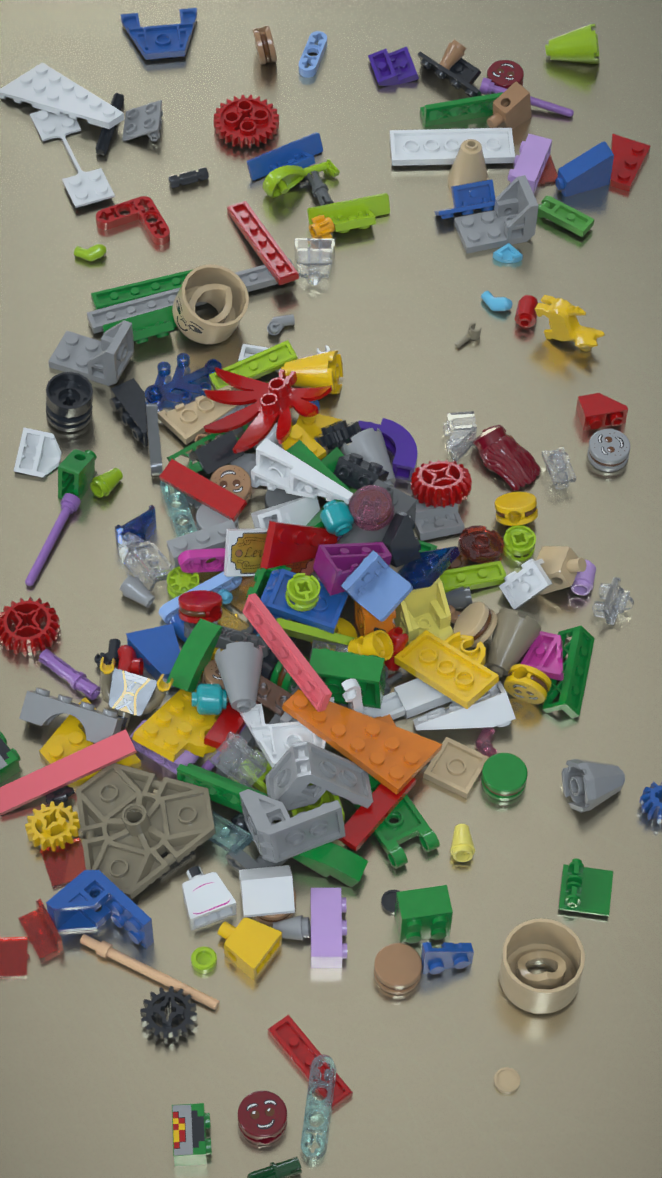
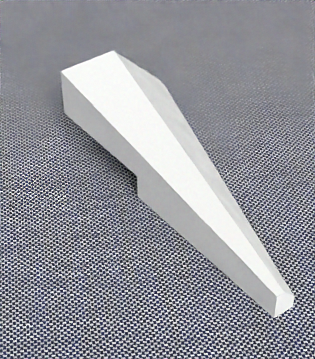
(284, 471)

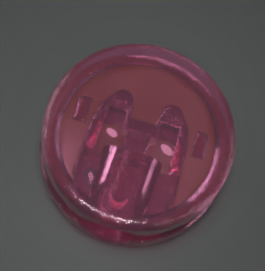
(371, 507)

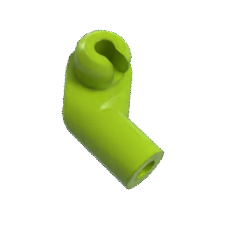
(90, 254)

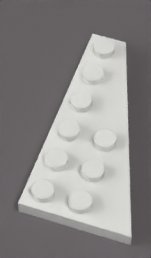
(58, 94)

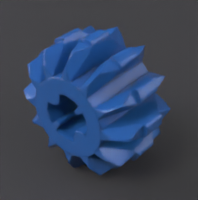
(652, 802)

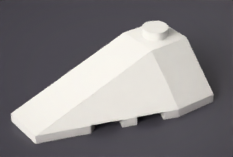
(488, 711)

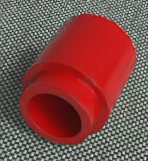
(525, 311)

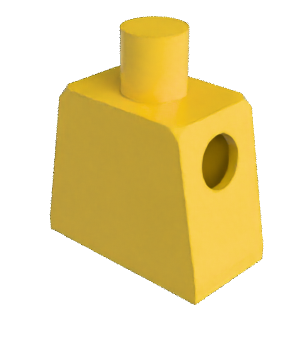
(250, 945)

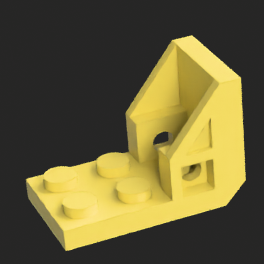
(423, 611)

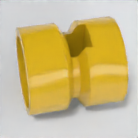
(374, 643)

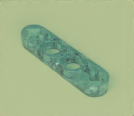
(179, 512)
(322, 1107)

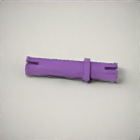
(76, 679)

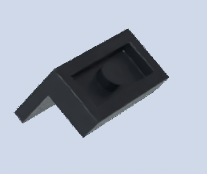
(216, 453)

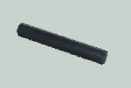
(106, 134)

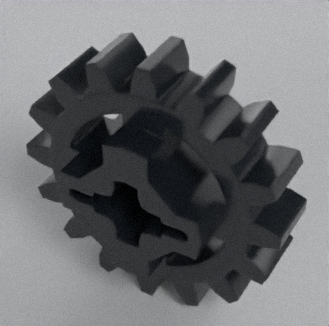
(337, 434)
(179, 1019)

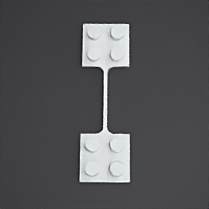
(85, 186)

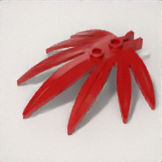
(271, 400)

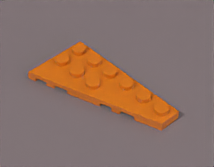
(375, 746)

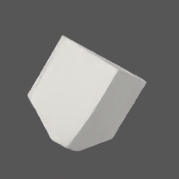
(37, 453)

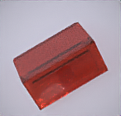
(42, 933)

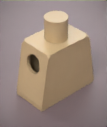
(560, 566)

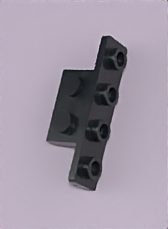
(460, 75)

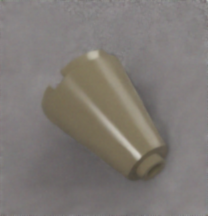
(510, 640)

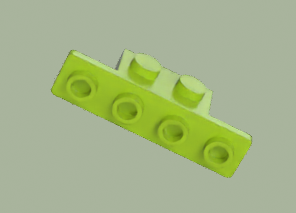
(353, 213)

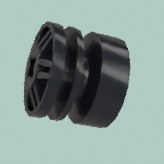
(69, 401)

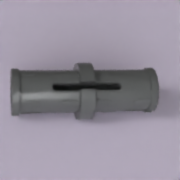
(319, 188)

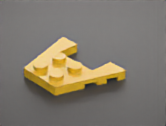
(70, 739)

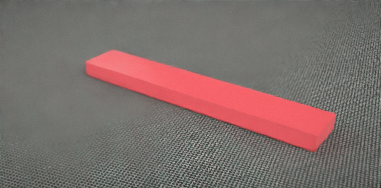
(287, 652)
(65, 771)

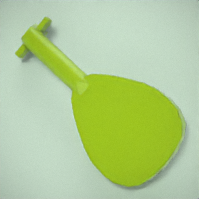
(286, 177)

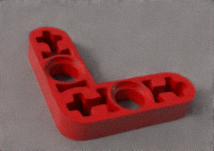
(137, 212)

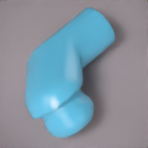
(496, 303)

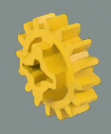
(52, 826)

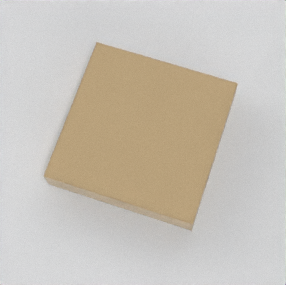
(456, 767)

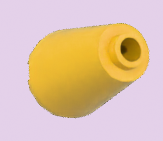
(317, 371)

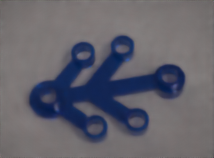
(159, 392)

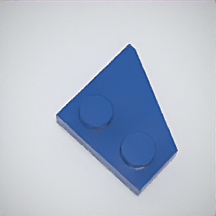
(449, 956)

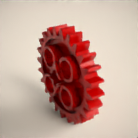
(246, 121)

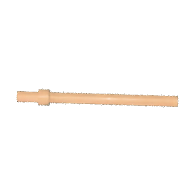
(106, 950)

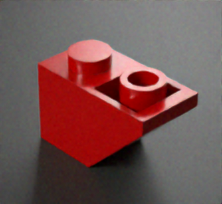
(600, 411)

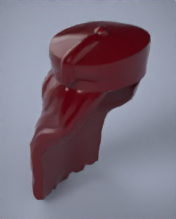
(506, 457)

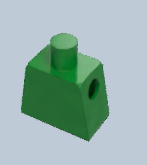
(76, 473)

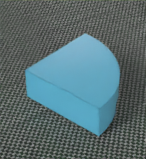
(507, 254)

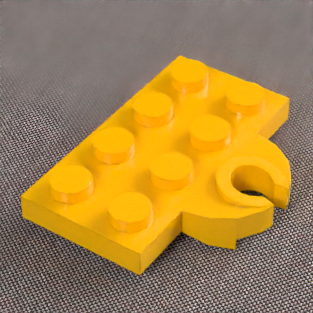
(449, 666)
(176, 729)

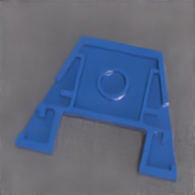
(161, 40)

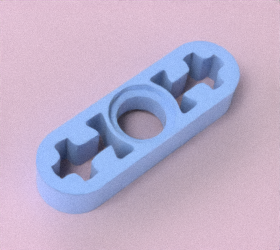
(312, 48)

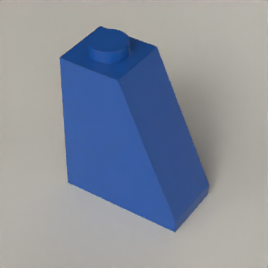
(586, 171)
(157, 648)

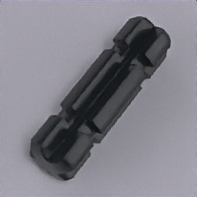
(188, 177)

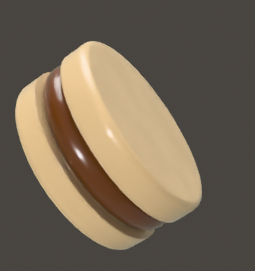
(476, 621)

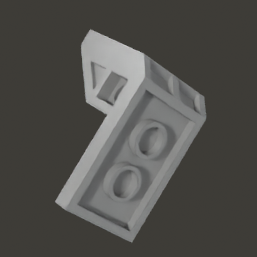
(509, 222)
(96, 359)
(327, 771)
(292, 834)

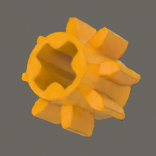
(321, 227)

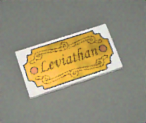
(244, 551)

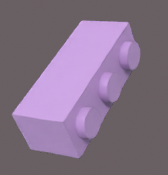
(532, 160)
(327, 928)

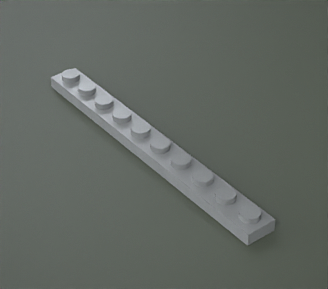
(252, 278)

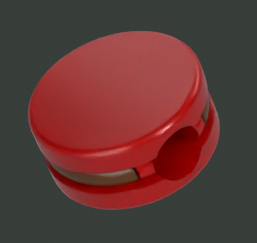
(200, 605)

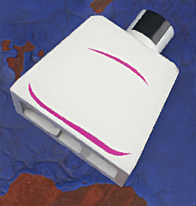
(206, 898)

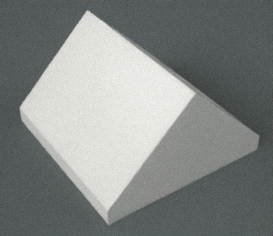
(267, 891)

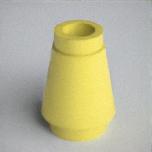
(462, 845)

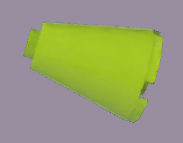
(575, 46)

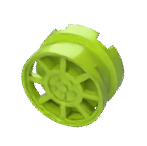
(519, 542)
(180, 582)
(303, 592)

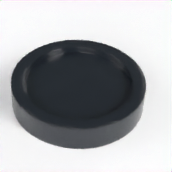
(388, 901)

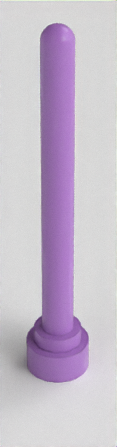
(489, 87)
(68, 505)

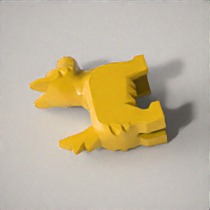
(565, 324)

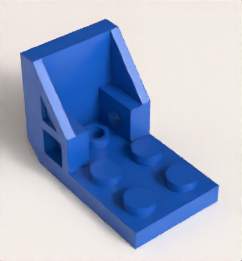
(322, 616)
(76, 905)

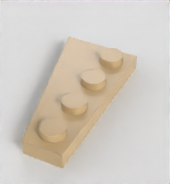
(189, 419)

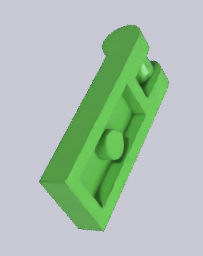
(565, 216)

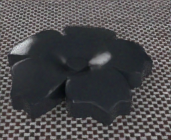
(60, 795)

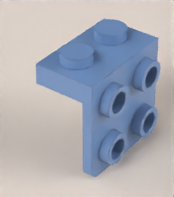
(377, 587)

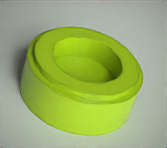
(204, 960)

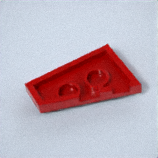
(627, 162)

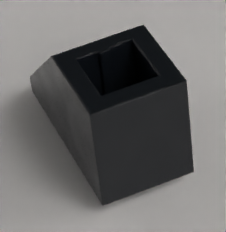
(401, 540)

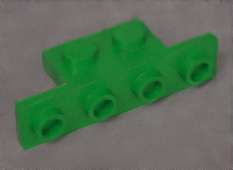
(149, 324)

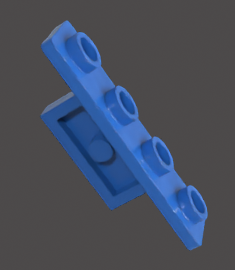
(296, 153)
(470, 197)

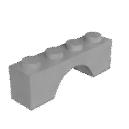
(42, 708)

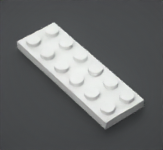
(442, 145)

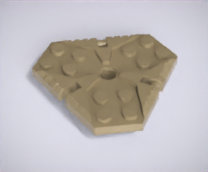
(169, 822)

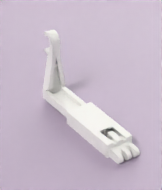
(407, 699)

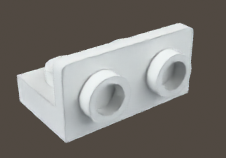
(525, 584)

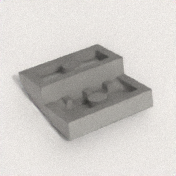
(438, 521)

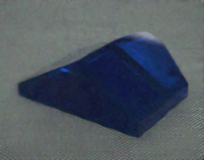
(136, 530)

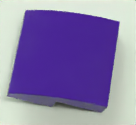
(393, 67)

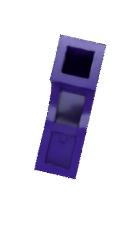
(400, 444)

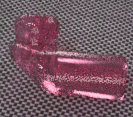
(483, 742)

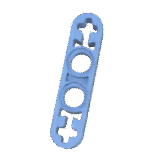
(214, 584)

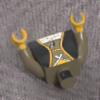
(130, 692)

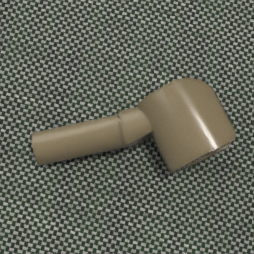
(472, 334)

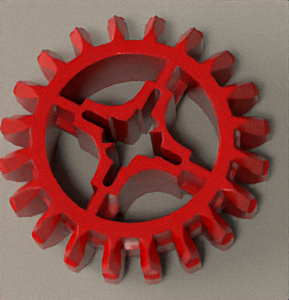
(441, 483)
(28, 618)

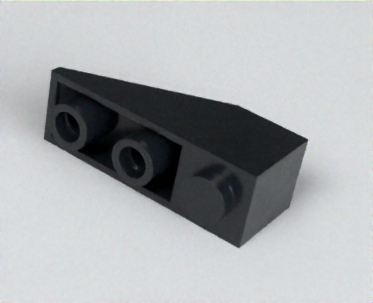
(130, 403)

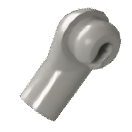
(277, 323)

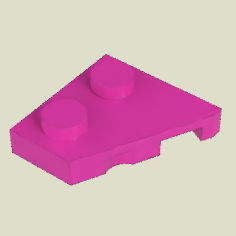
(546, 655)

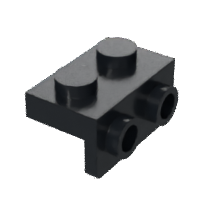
(357, 472)

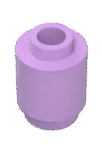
(584, 580)

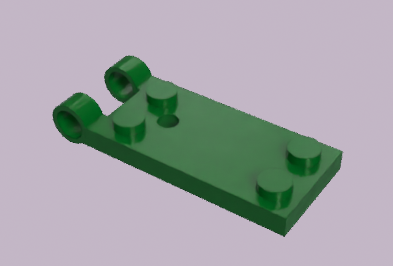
(409, 825)

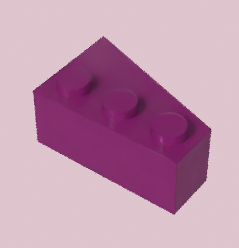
(338, 561)

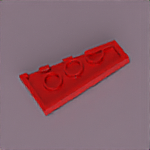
(293, 543)

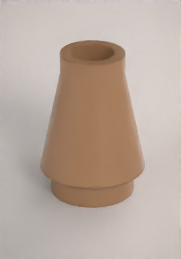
(452, 54)

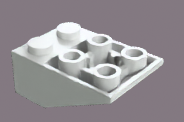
(294, 512)

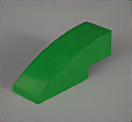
(195, 655)
(334, 861)

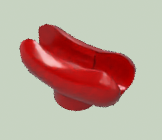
(399, 642)
(128, 660)

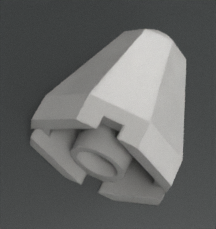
(590, 783)

